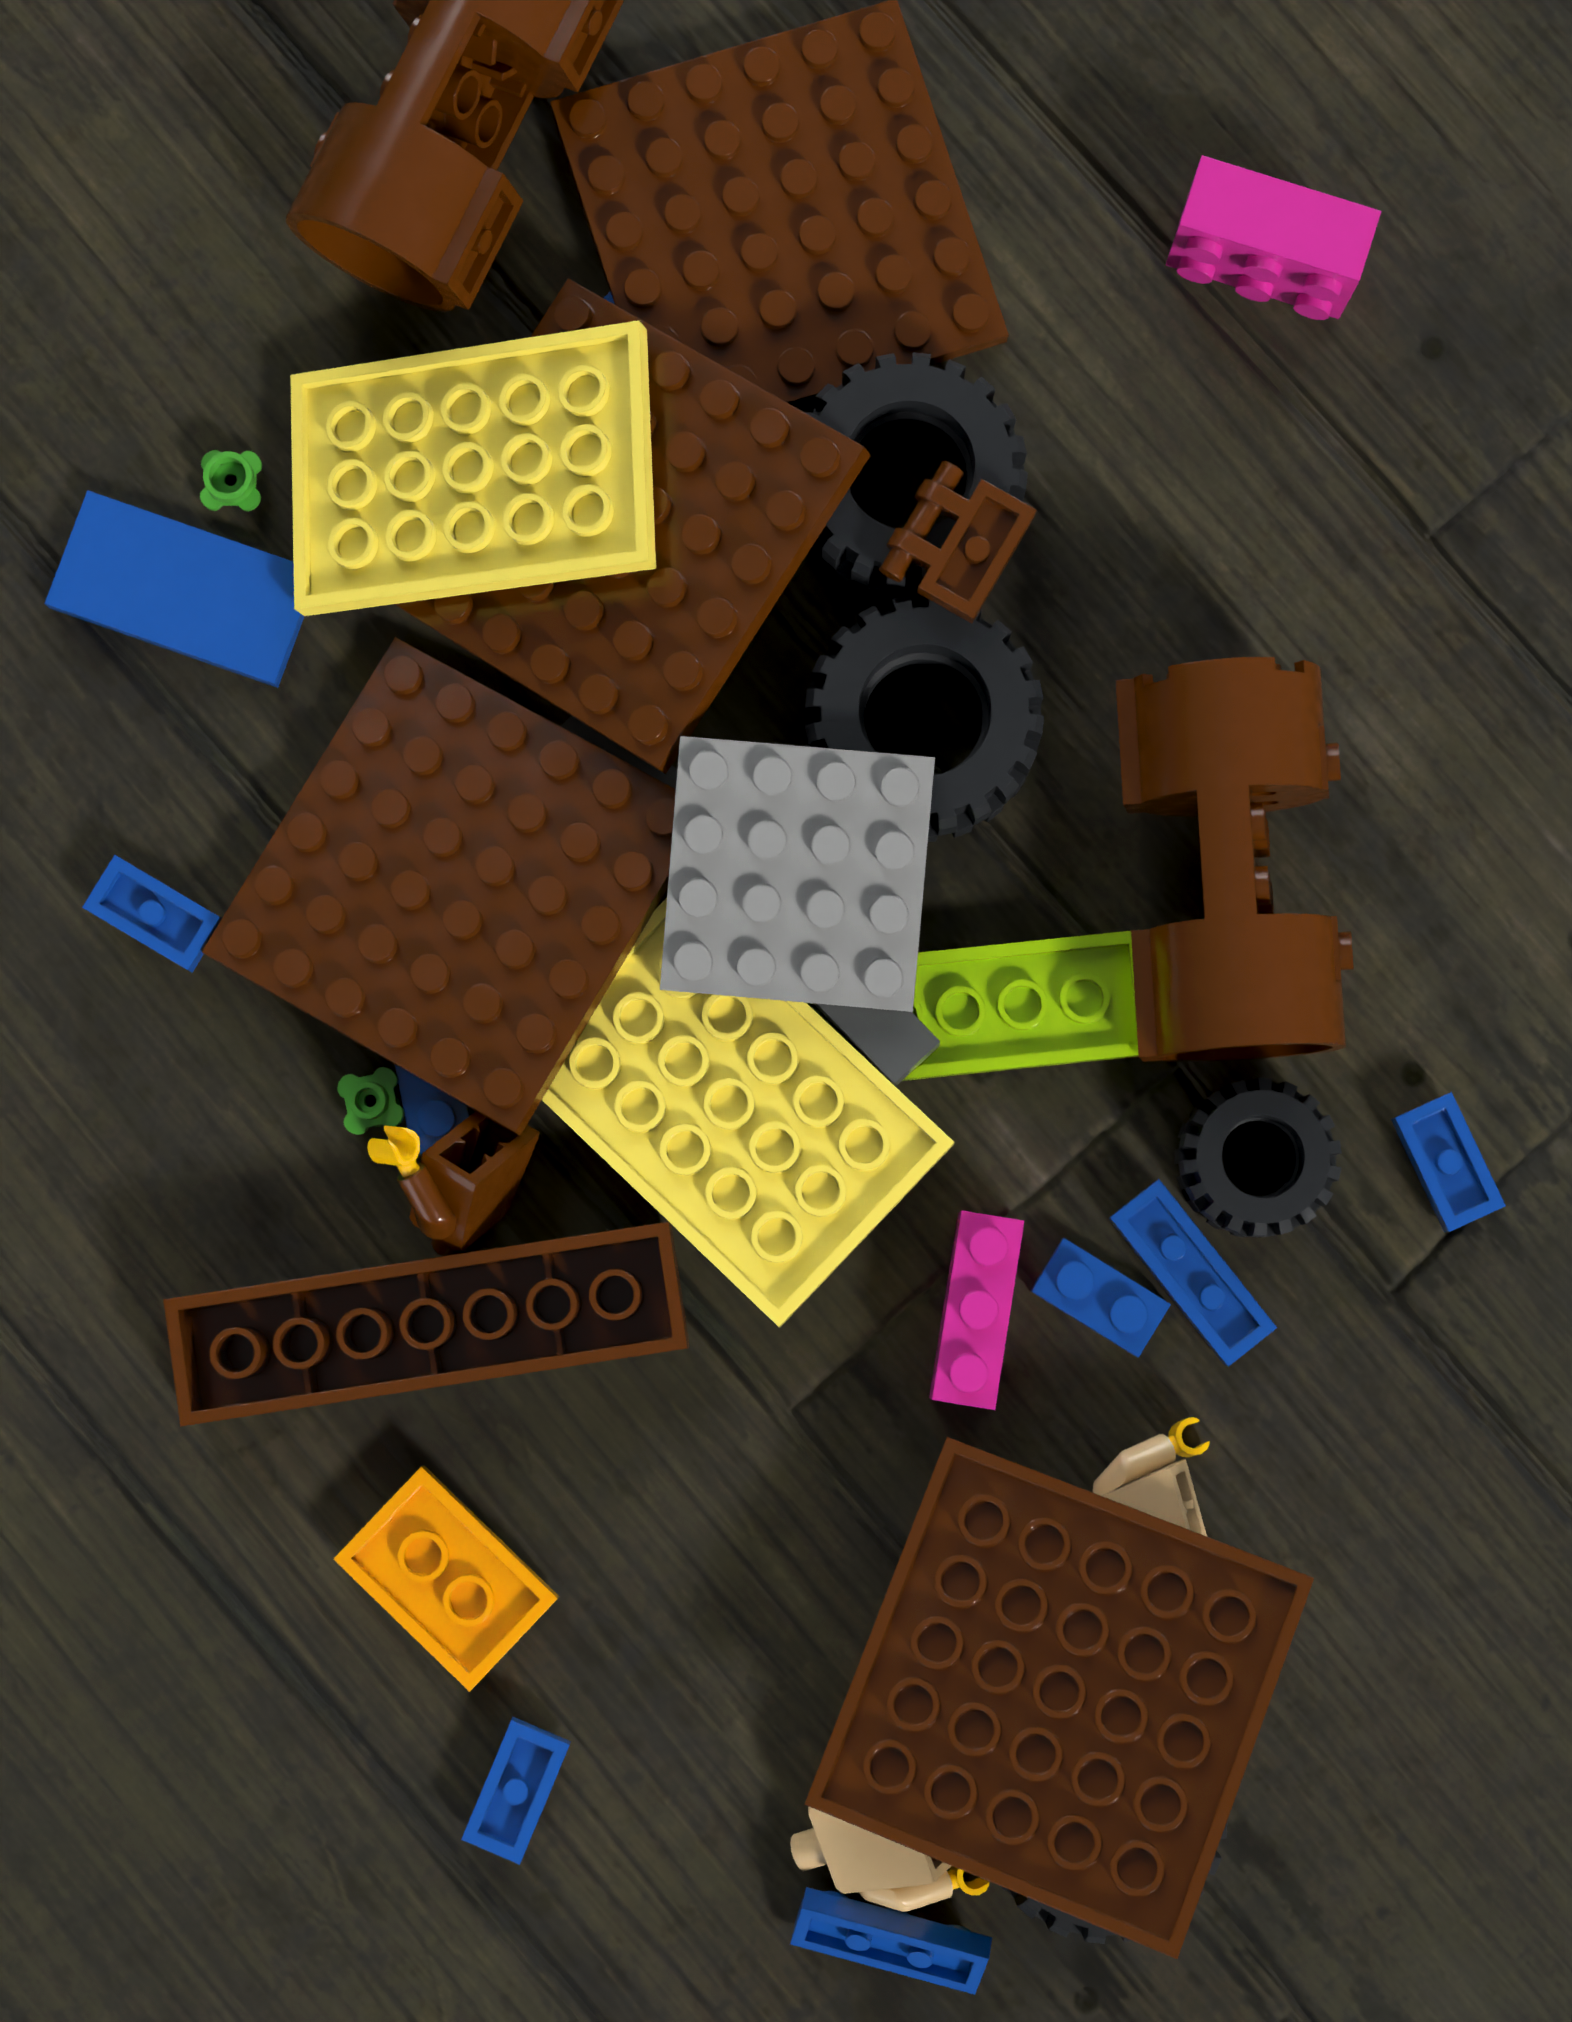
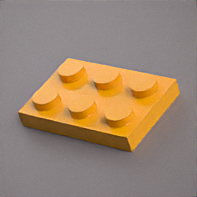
(446, 1578)

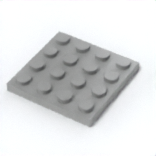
(797, 873)

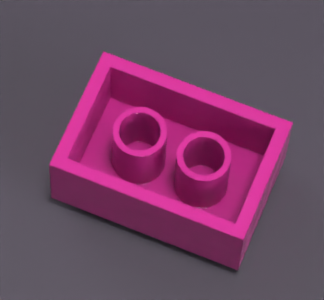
(1272, 239)

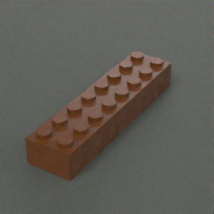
(426, 1323)

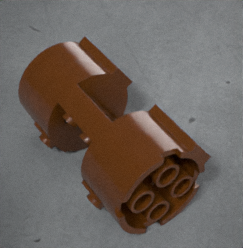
(413, 184)
(1227, 748)

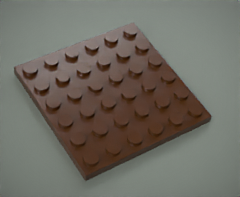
(785, 205)
(735, 513)
(454, 885)
(1061, 1695)

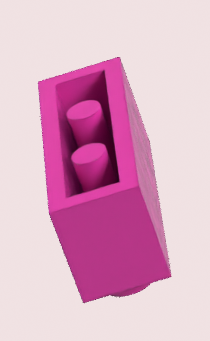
(976, 1310)

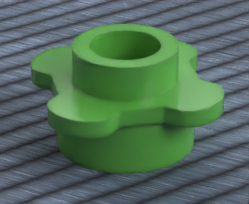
(218, 467)
(387, 1107)

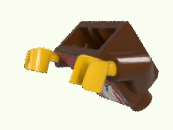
(461, 1180)

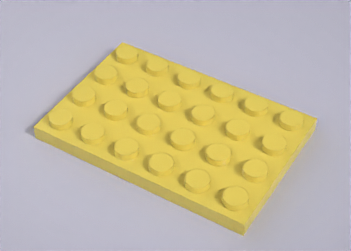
(472, 470)
(742, 1125)

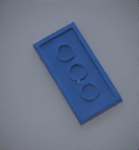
(178, 589)

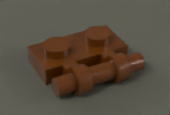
(975, 550)

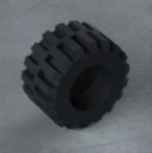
(1310, 1148)

